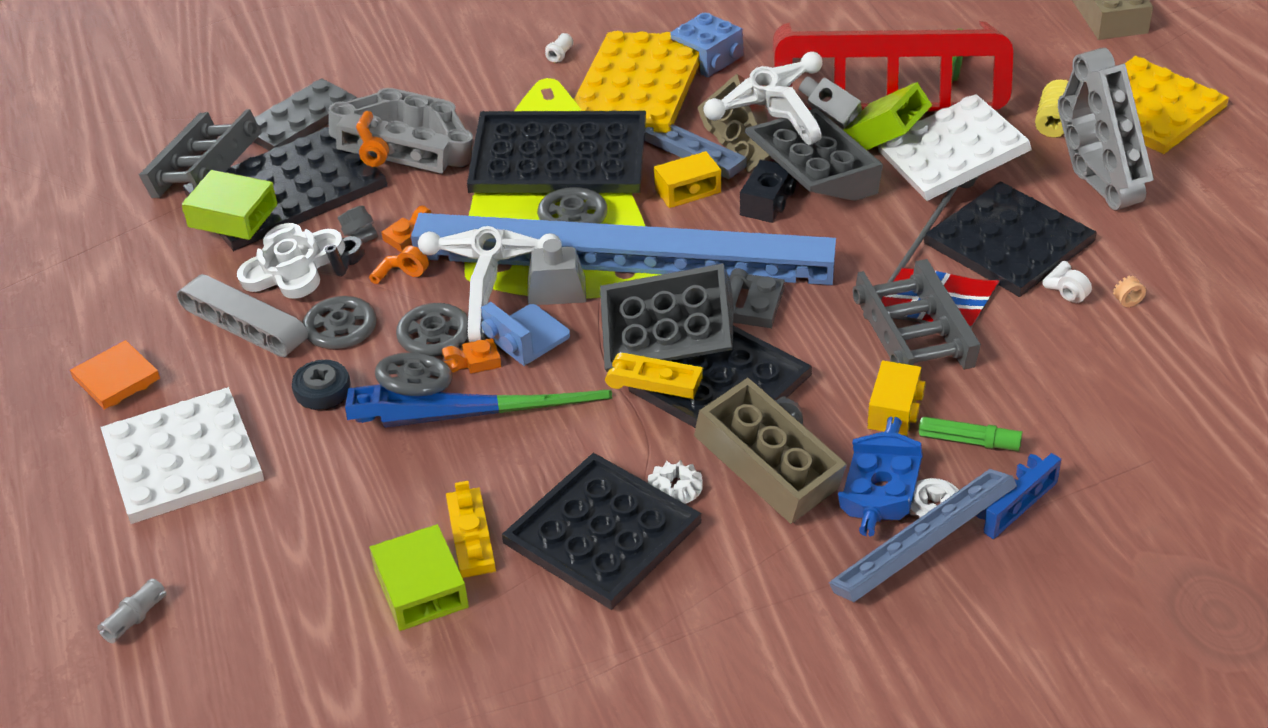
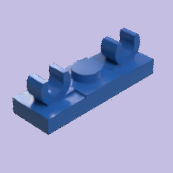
(1031, 486)

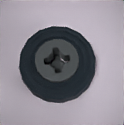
(321, 384)

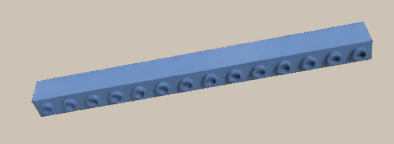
(654, 248)

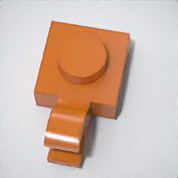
(399, 233)
(475, 356)

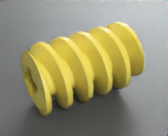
(1047, 116)

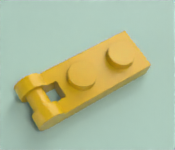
(654, 375)

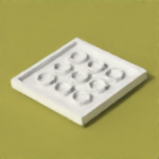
(954, 147)
(181, 455)

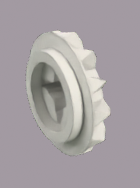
(687, 487)
(930, 489)

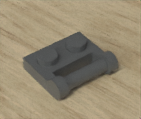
(761, 301)

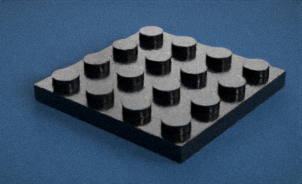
(1009, 238)
(751, 358)
(602, 530)

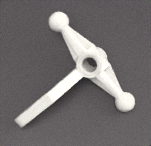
(776, 95)
(485, 273)

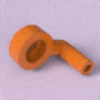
(370, 142)
(410, 261)

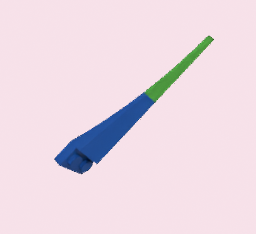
(399, 410)

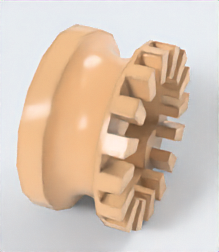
(1125, 287)

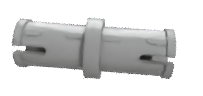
(131, 610)

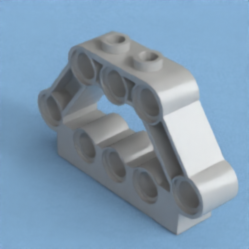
(415, 126)
(1105, 129)

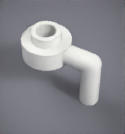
(1071, 283)

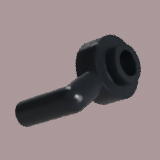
(352, 254)

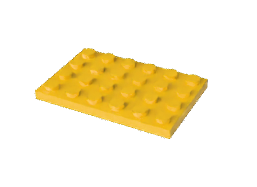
(640, 75)

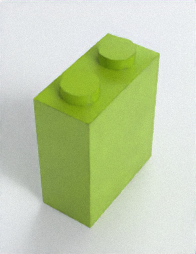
(888, 116)
(229, 204)
(419, 577)

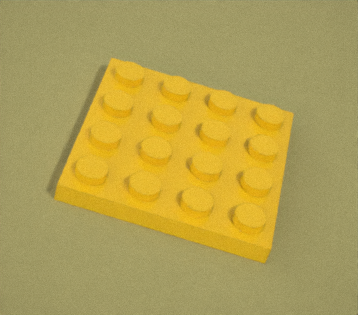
(1169, 104)

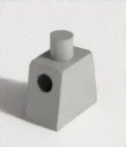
(840, 108)
(555, 275)

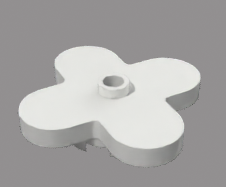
(289, 260)

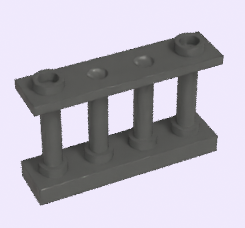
(188, 146)
(934, 301)

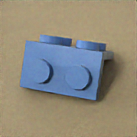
(714, 38)
(525, 333)

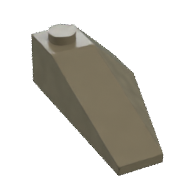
(732, 126)

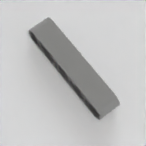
(242, 315)

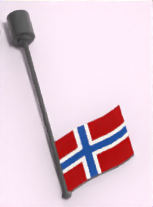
(967, 293)

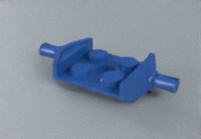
(877, 459)

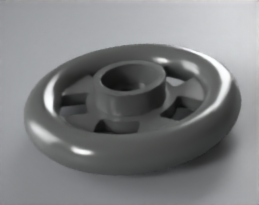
(572, 206)
(340, 322)
(432, 328)
(413, 374)

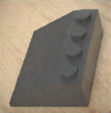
(827, 167)
(668, 315)

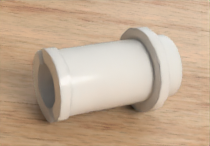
(556, 51)

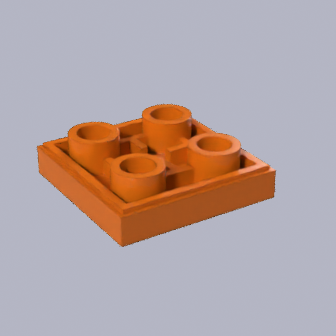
(115, 374)

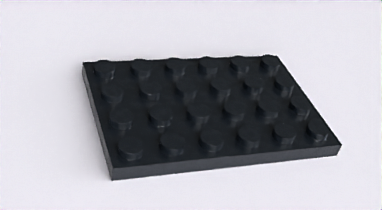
(557, 151)
(307, 181)

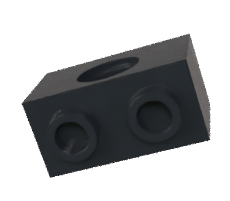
(766, 191)

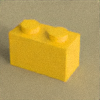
(687, 179)
(896, 395)

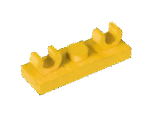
(470, 531)

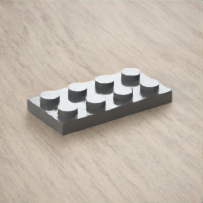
(299, 114)

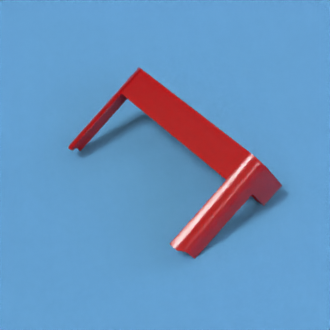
(904, 43)

